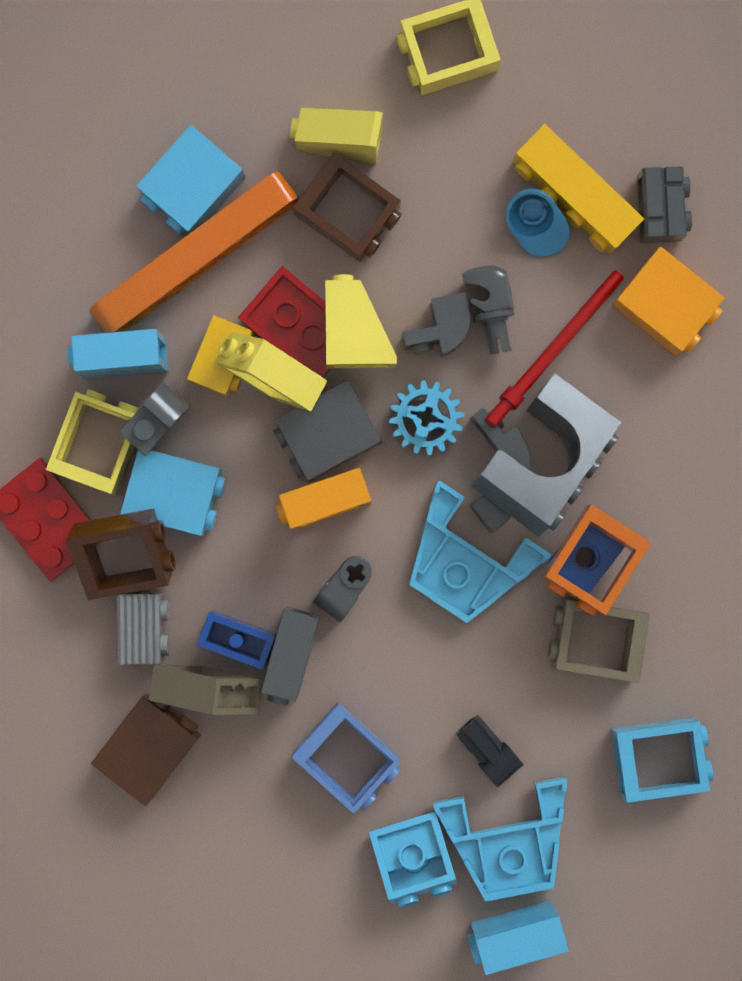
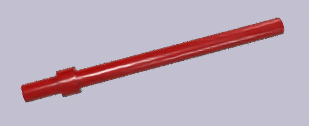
(513, 396)

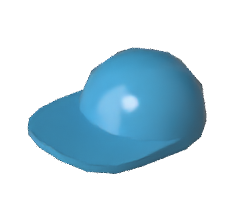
(537, 222)

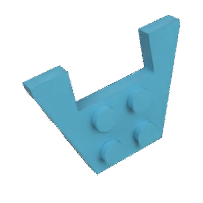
(459, 573)
(512, 856)

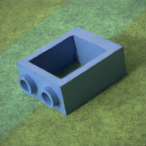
(366, 794)

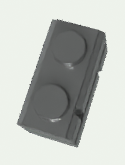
(663, 204)

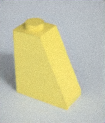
(348, 133)
(353, 328)

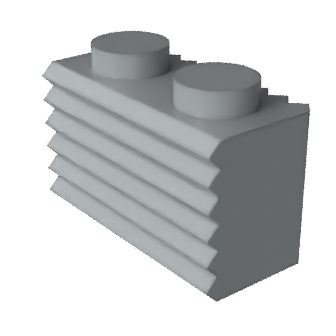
(141, 628)

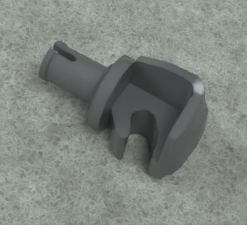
(496, 308)

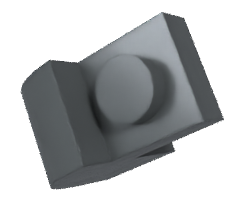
(450, 326)
(154, 418)

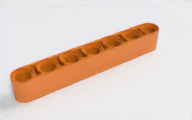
(195, 254)

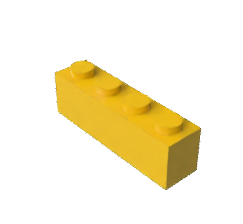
(577, 190)

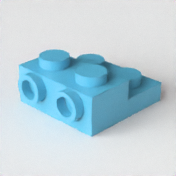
(413, 859)

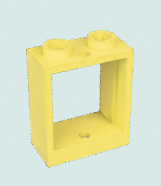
(486, 48)
(270, 370)
(57, 461)

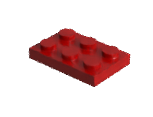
(290, 319)
(41, 516)

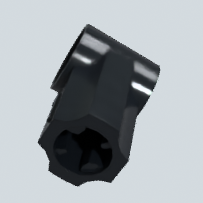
(494, 756)

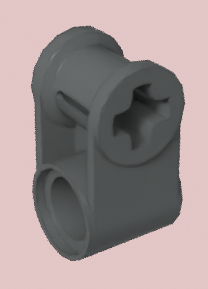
(340, 592)

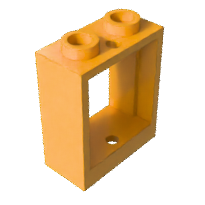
(323, 499)

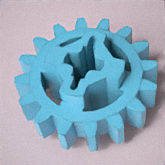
(410, 413)

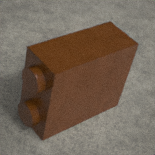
(146, 749)

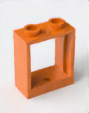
(614, 530)

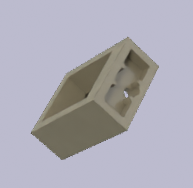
(633, 647)
(206, 690)

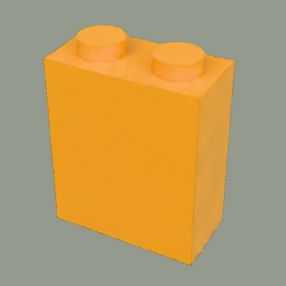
(669, 302)

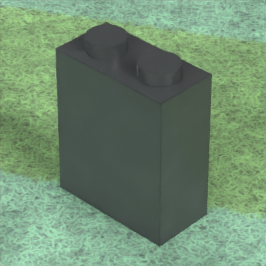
(328, 434)
(290, 655)

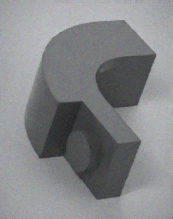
(514, 446)

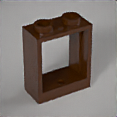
(319, 188)
(89, 565)

